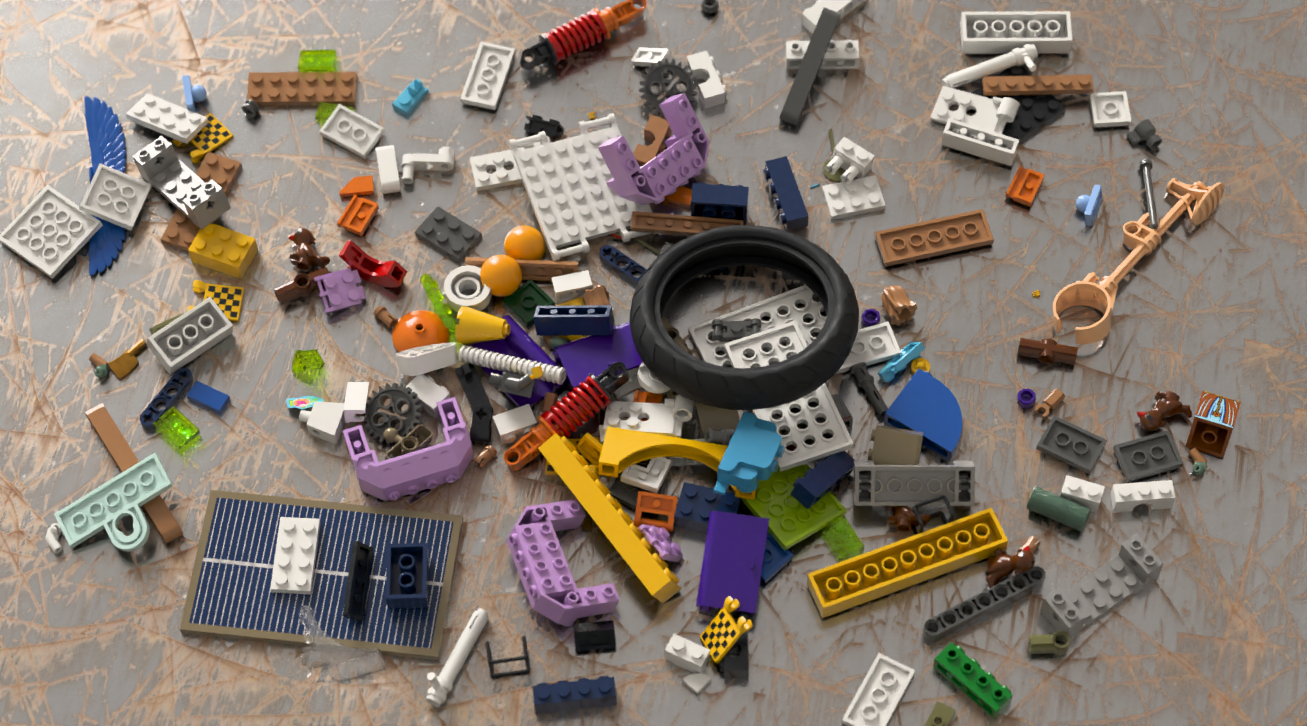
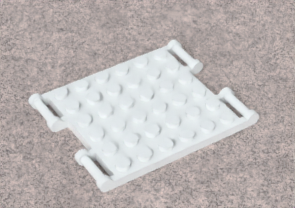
(571, 190)

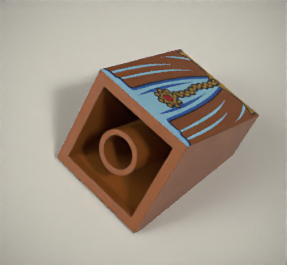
(1213, 424)

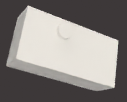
(190, 335)

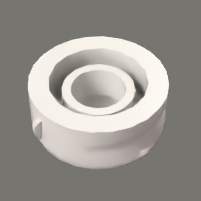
(466, 278)

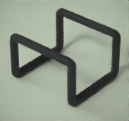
(933, 514)
(491, 662)

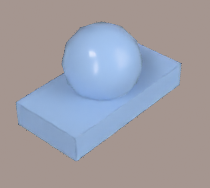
(193, 93)
(1090, 204)

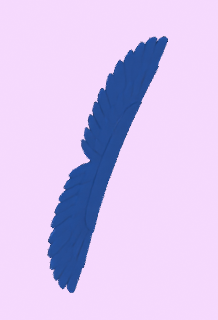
(107, 148)

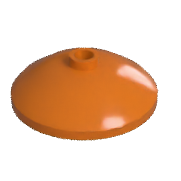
(406, 335)

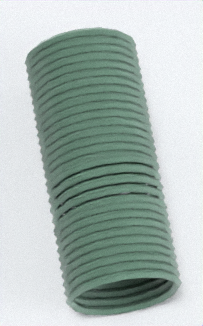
(1053, 506)

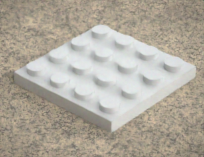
(50, 231)

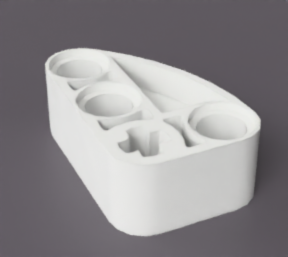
(426, 358)

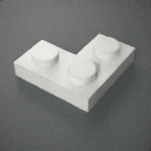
(650, 477)

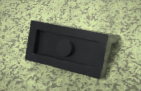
(594, 635)

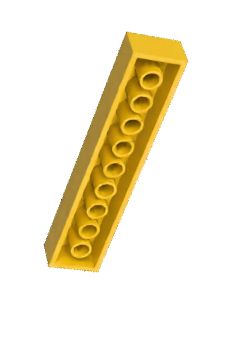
(610, 517)
(906, 562)

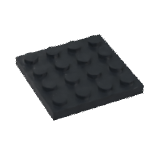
(1033, 112)

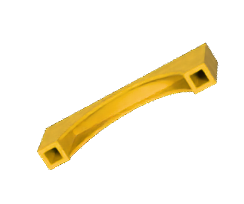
(627, 447)

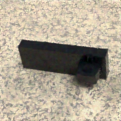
(472, 387)

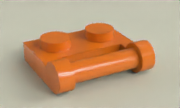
(655, 504)

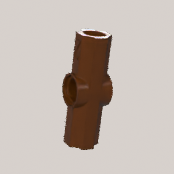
(294, 289)
(1047, 351)

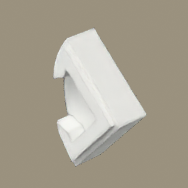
(696, 682)

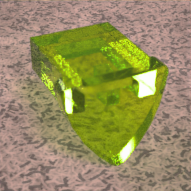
(306, 360)

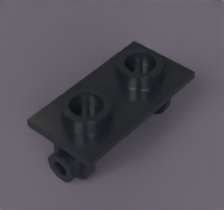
(550, 127)

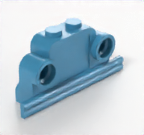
(750, 455)

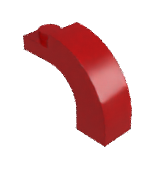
(370, 269)

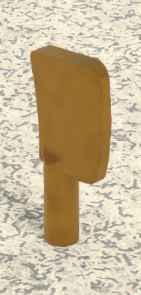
(127, 361)

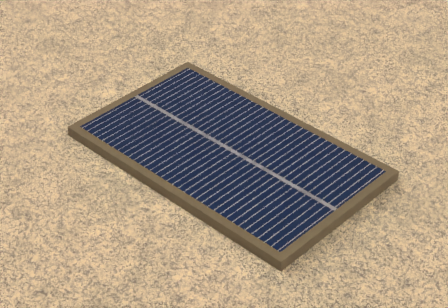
(236, 561)

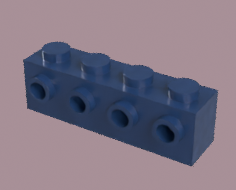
(786, 193)
(574, 320)
(822, 478)
(574, 695)

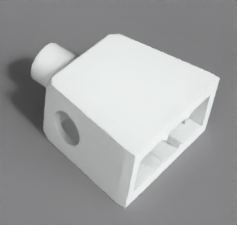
(325, 420)

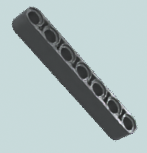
(810, 66)
(979, 612)

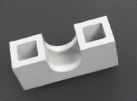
(712, 91)
(1128, 495)

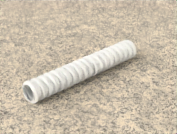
(510, 364)

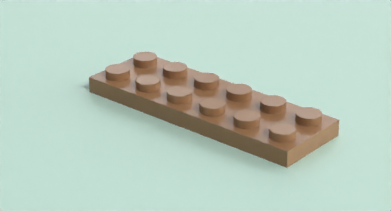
(302, 88)
(223, 171)
(934, 237)

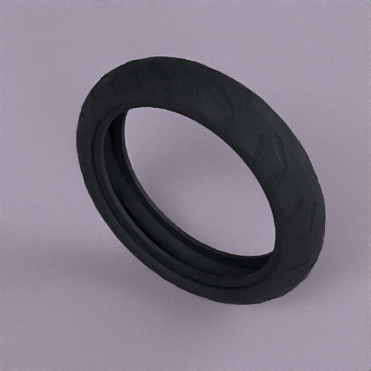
(744, 387)

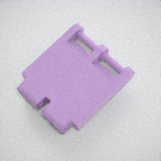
(341, 289)
(663, 544)

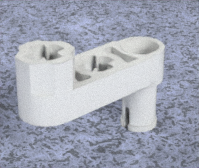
(430, 162)

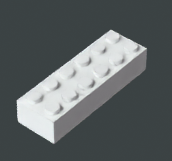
(1008, 30)

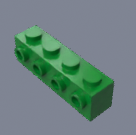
(973, 680)

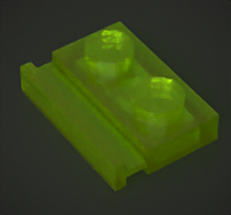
(317, 60)
(176, 428)
(842, 538)

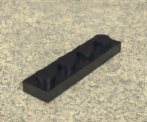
(358, 581)

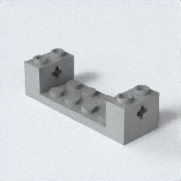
(179, 185)
(913, 484)
(1103, 588)

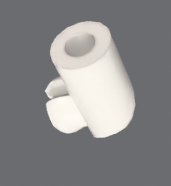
(52, 538)

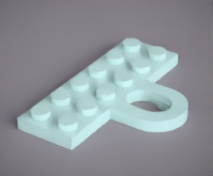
(112, 502)

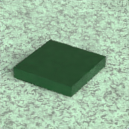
(525, 301)

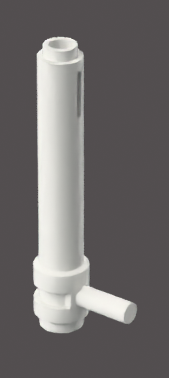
(1016, 57)
(443, 683)

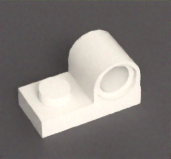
(647, 56)

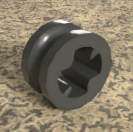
(250, 108)

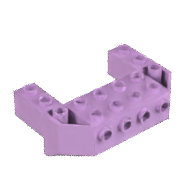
(672, 168)
(416, 469)
(545, 569)

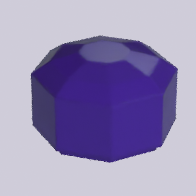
(870, 317)
(1026, 398)

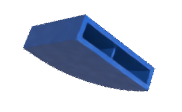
(931, 409)

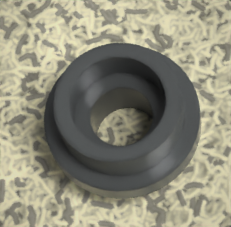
(709, 9)

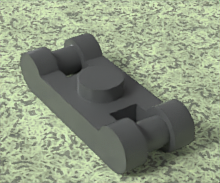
(735, 329)

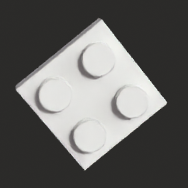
(1110, 109)

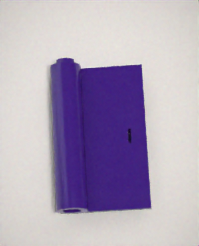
(521, 345)
(597, 353)
(730, 550)

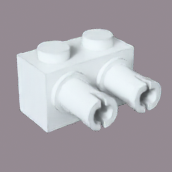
(852, 159)

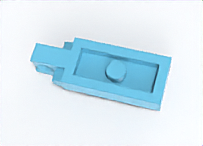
(899, 362)

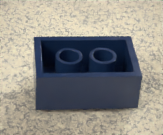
(720, 201)
(697, 503)
(407, 575)

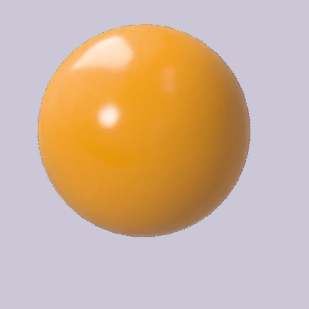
(525, 243)
(501, 275)

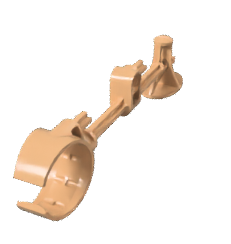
(1142, 241)

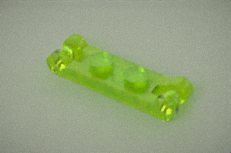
(435, 295)

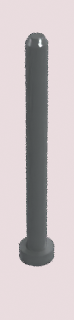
(1145, 166)

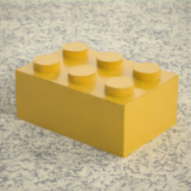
(223, 250)

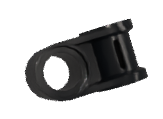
(481, 428)

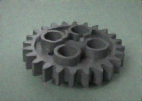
(655, 77)
(398, 397)

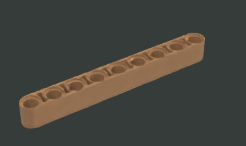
(124, 459)

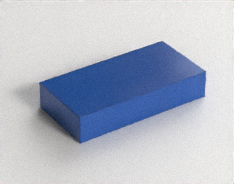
(208, 397)

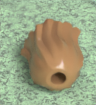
(596, 296)
(898, 305)

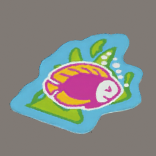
(303, 402)

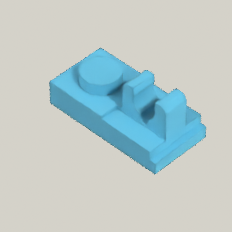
(410, 97)

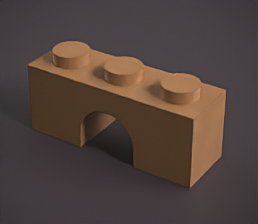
(656, 131)

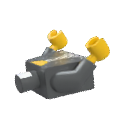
(515, 383)

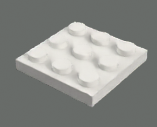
(115, 197)

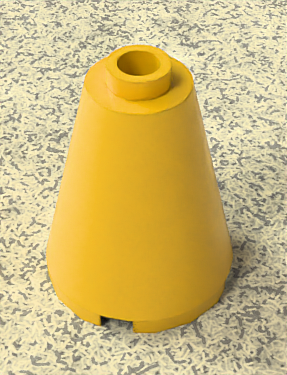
(479, 327)

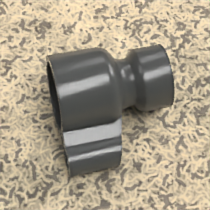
(1145, 131)

